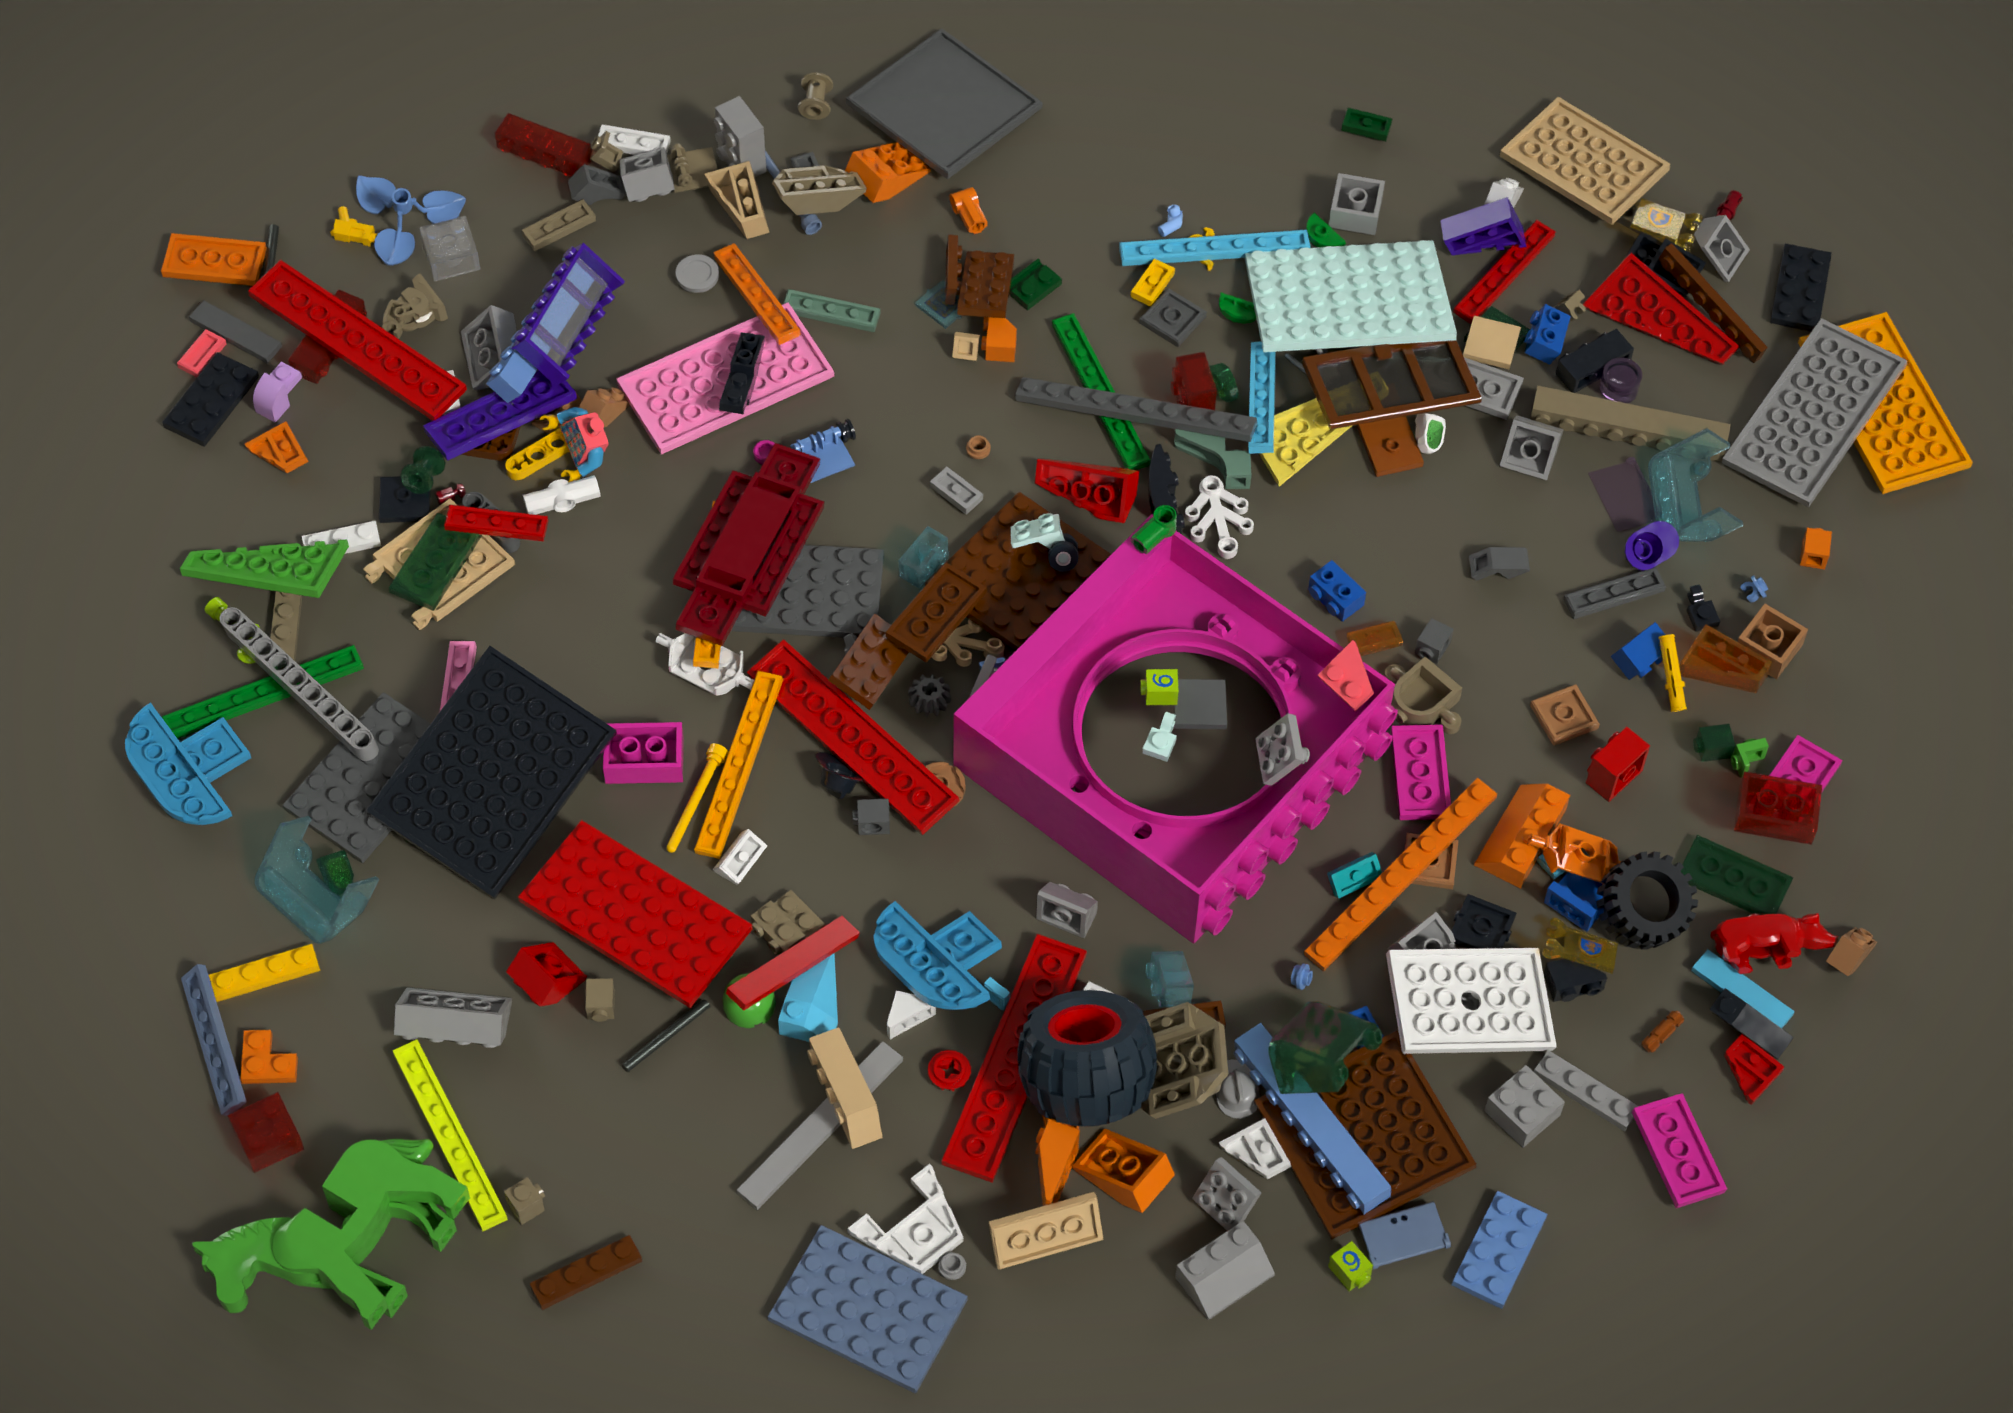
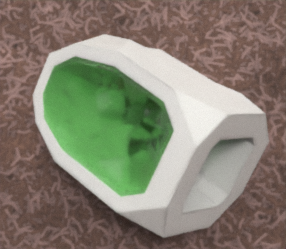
(1429, 432)

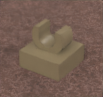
(1570, 303)

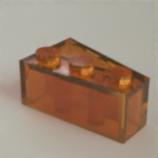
(1724, 662)

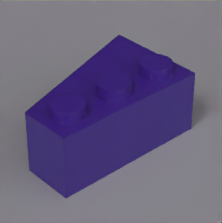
(1483, 227)

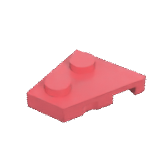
(1348, 677)

